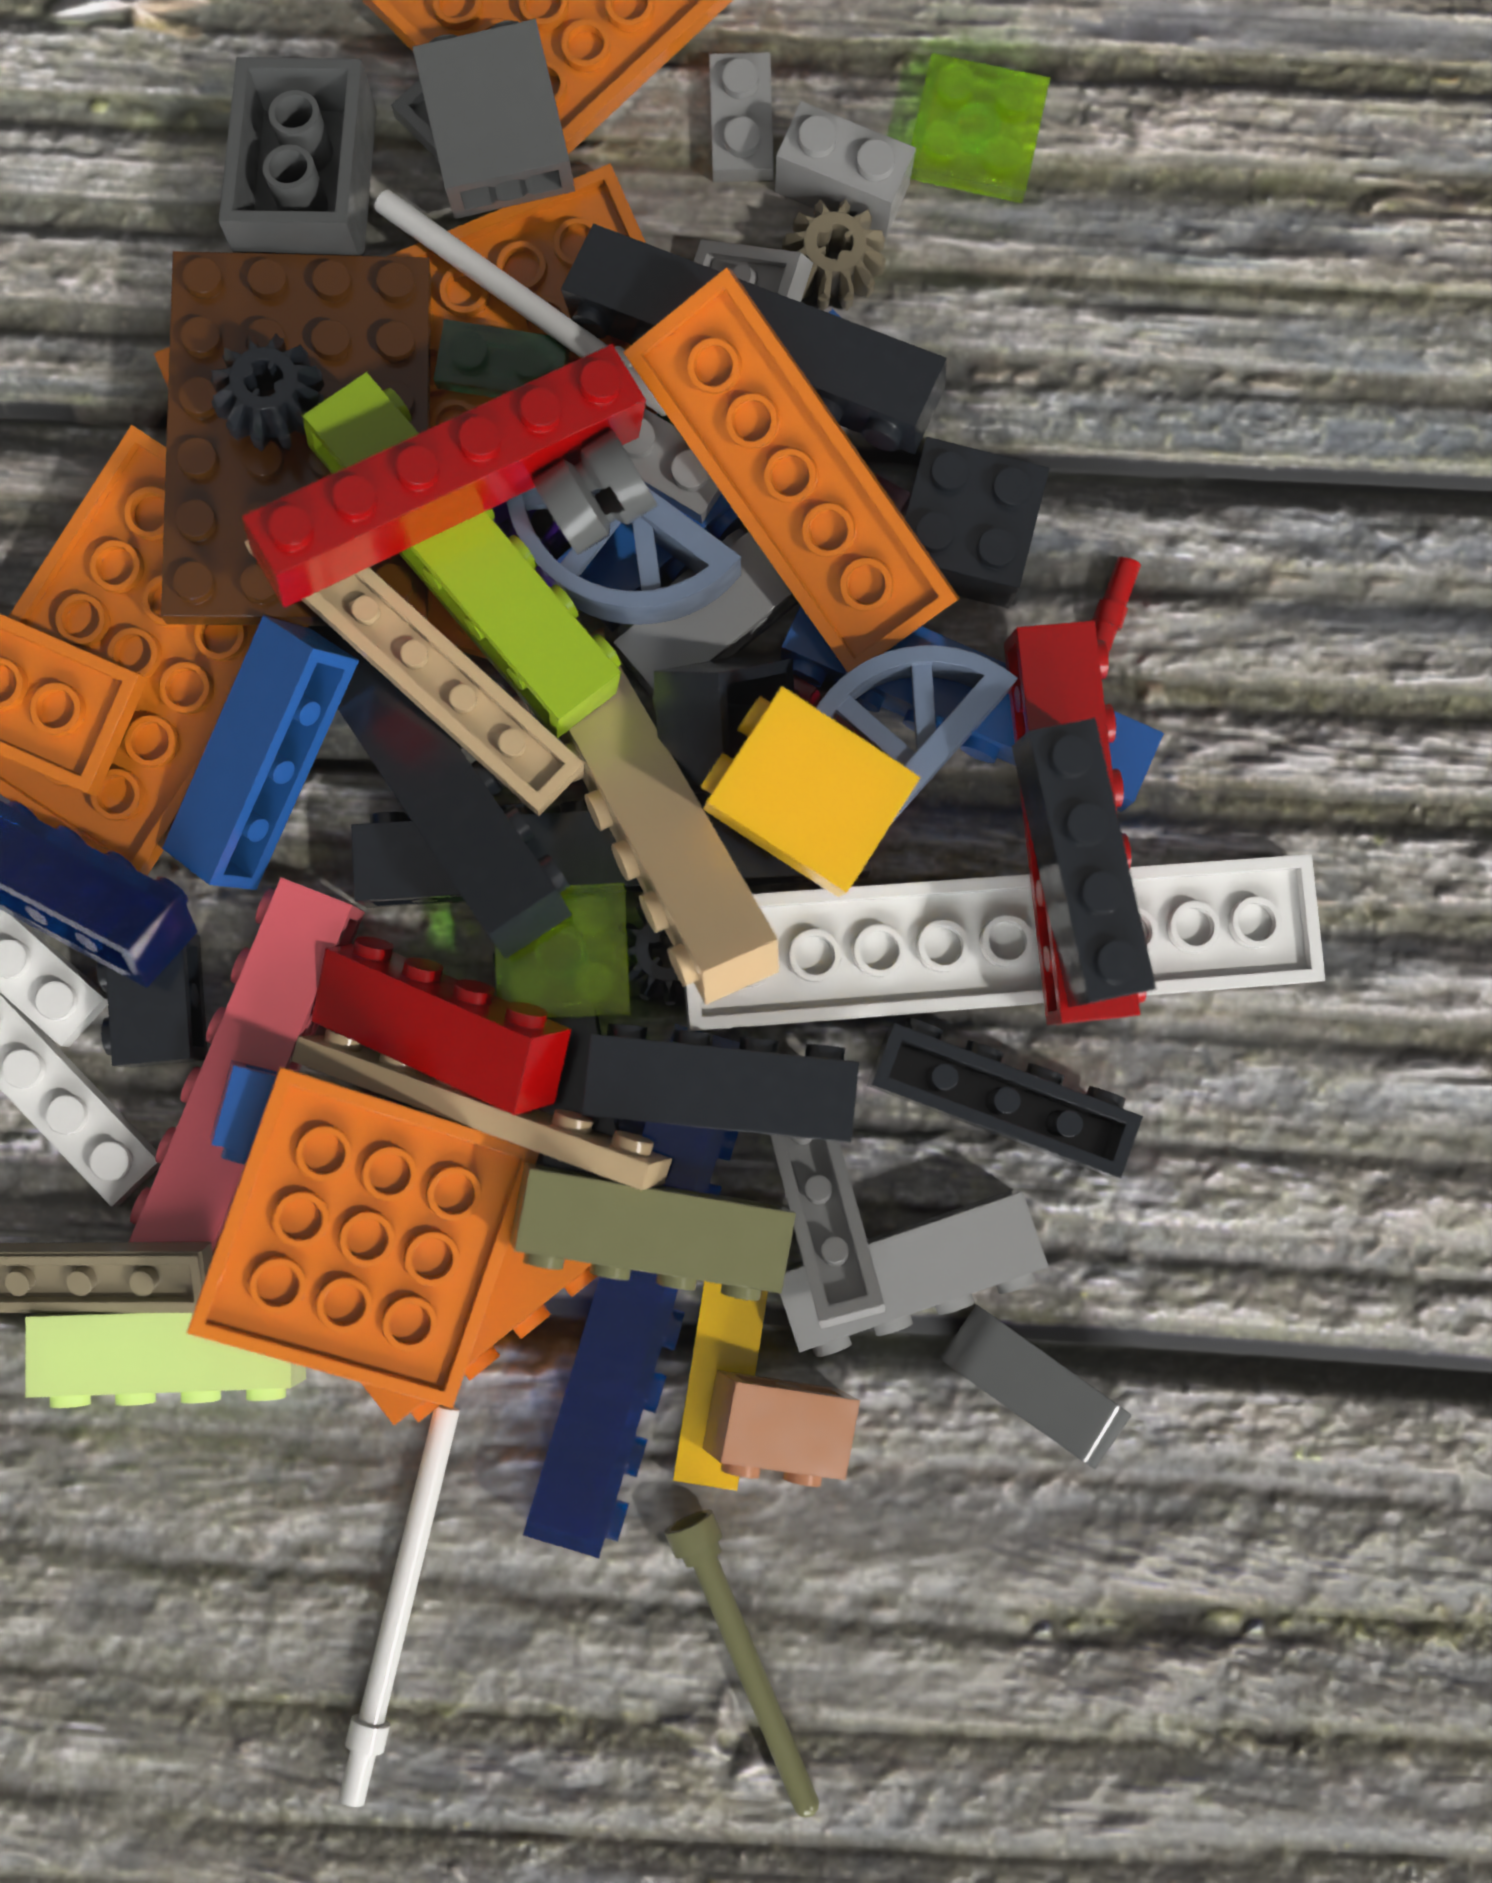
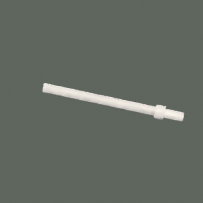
(499, 283)
(369, 1728)

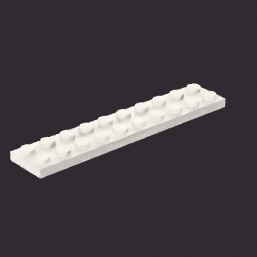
(978, 947)

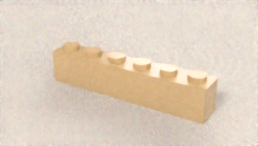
(671, 850)

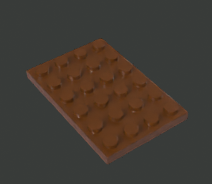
(351, 321)

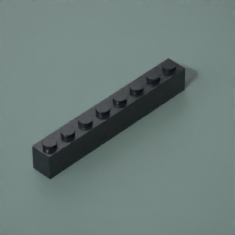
(400, 869)

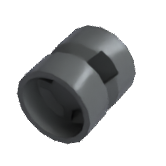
(570, 499)

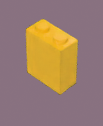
(808, 791)

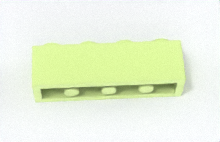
(141, 1356)

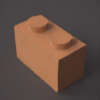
(780, 1428)

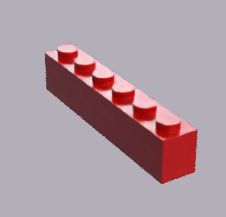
(440, 476)
(1056, 685)

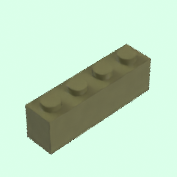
(651, 1230)

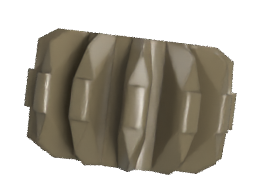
(857, 248)

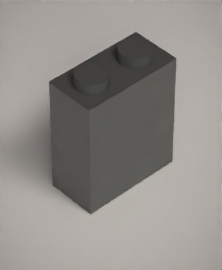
(494, 118)

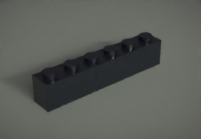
(860, 374)
(455, 810)

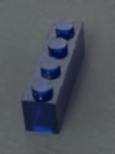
(90, 897)

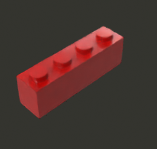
(442, 1024)

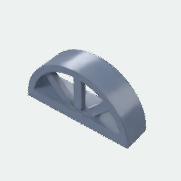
(666, 526)
(921, 664)

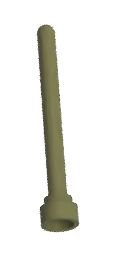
(696, 1542)

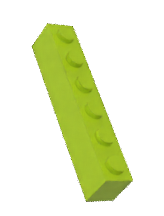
(480, 575)

